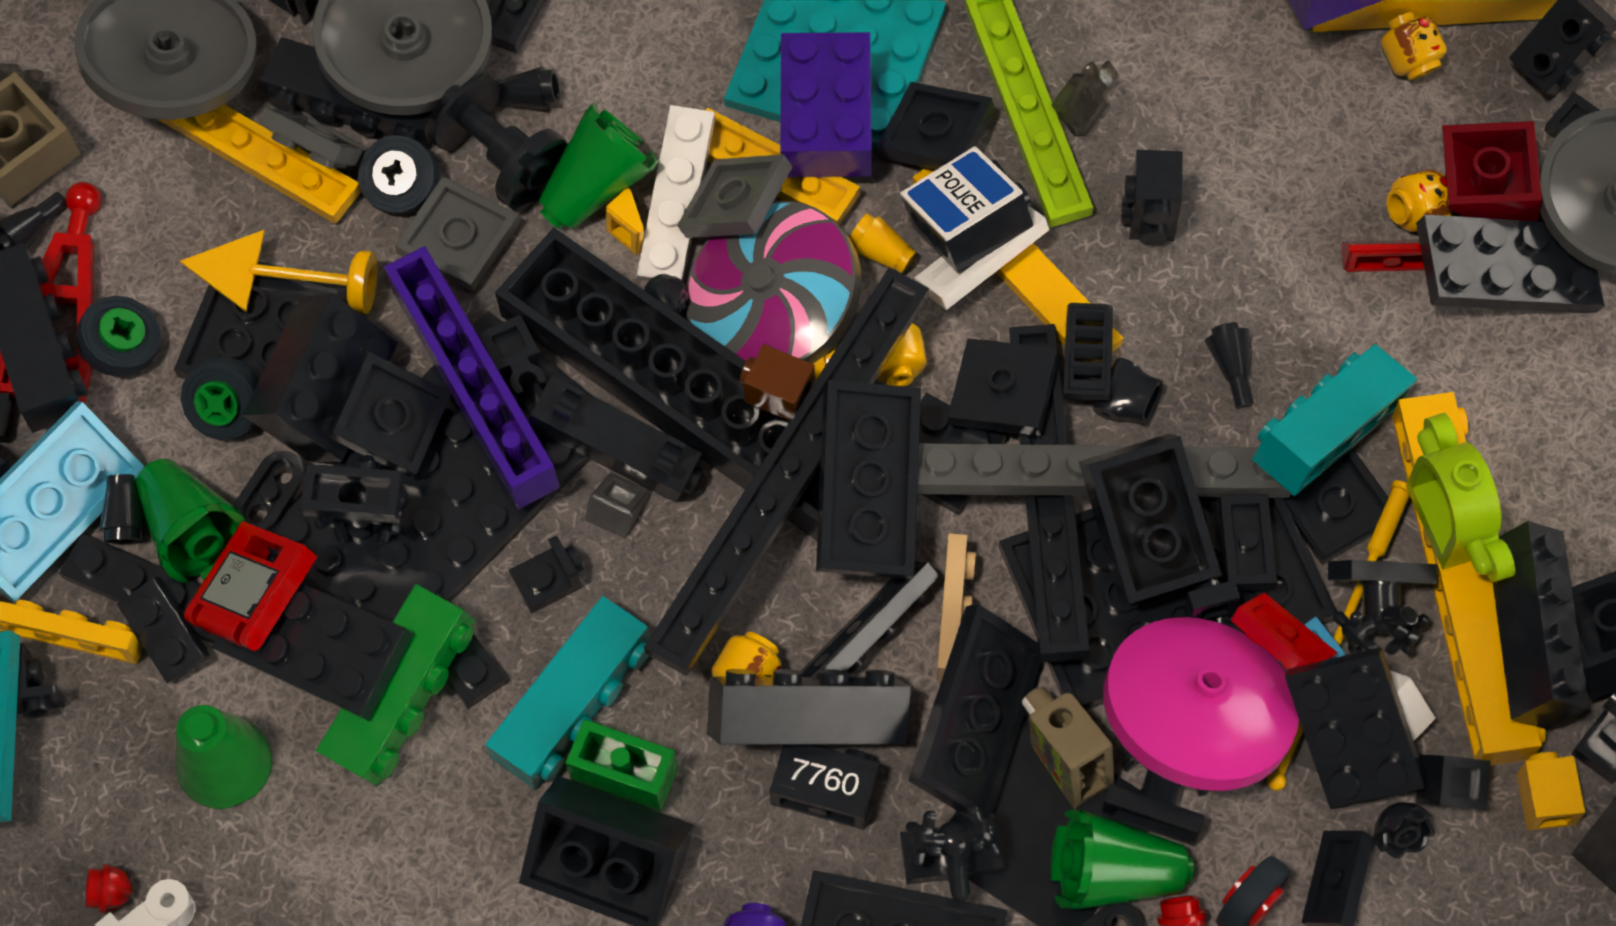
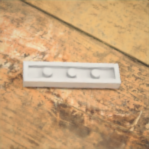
(676, 182)

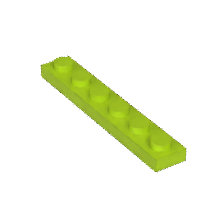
(1029, 111)

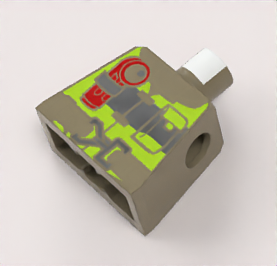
(1069, 745)

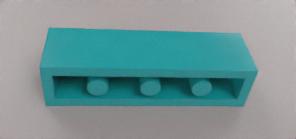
(1332, 418)
(567, 691)

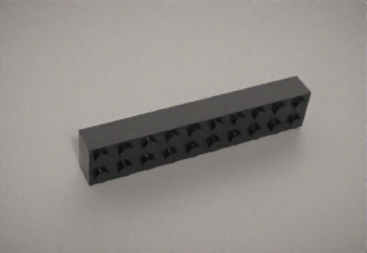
(647, 359)

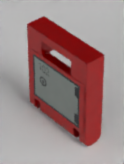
(247, 592)

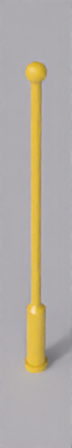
(1377, 548)

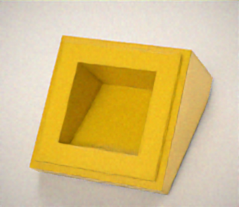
(624, 221)

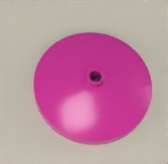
(1200, 704)

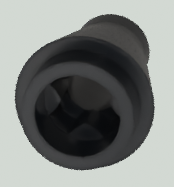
(530, 89)
(121, 512)

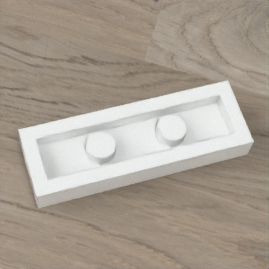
(948, 286)

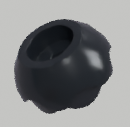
(1402, 829)

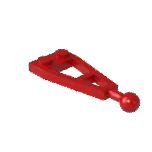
(83, 201)

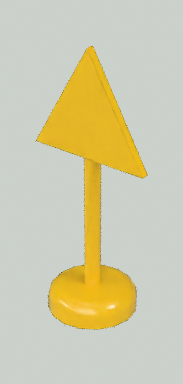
(235, 264)

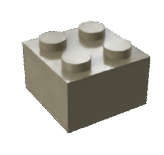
(31, 141)

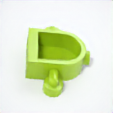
(1458, 502)

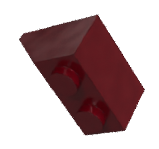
(1492, 170)

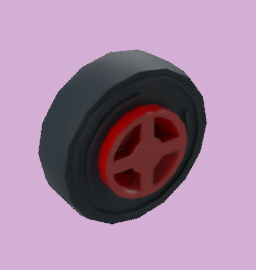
(1254, 894)

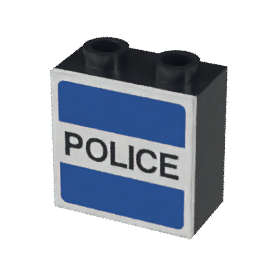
(967, 208)

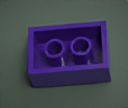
(826, 104)

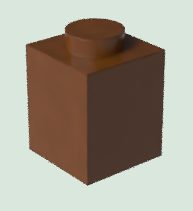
(776, 381)

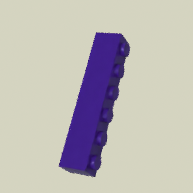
(472, 378)

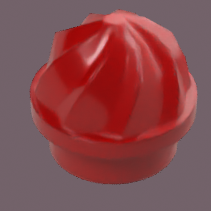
(107, 888)
(1181, 912)

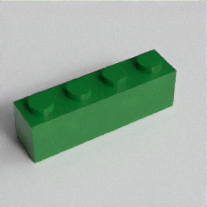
(373, 745)

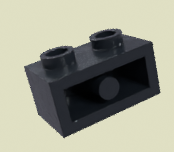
(1564, 44)
(1153, 196)

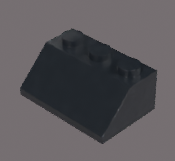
(604, 853)

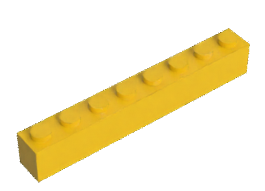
(1468, 614)

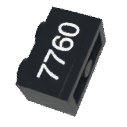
(825, 783)

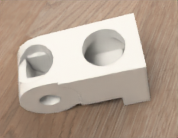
(165, 905)

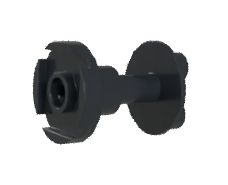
(522, 160)

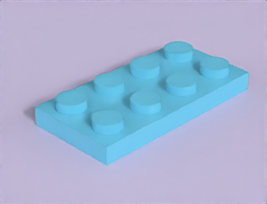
(56, 495)

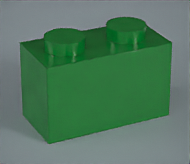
(622, 765)

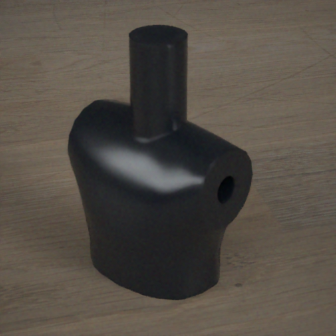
(1132, 393)

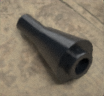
(28, 223)
(1231, 352)

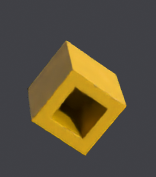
(1550, 791)

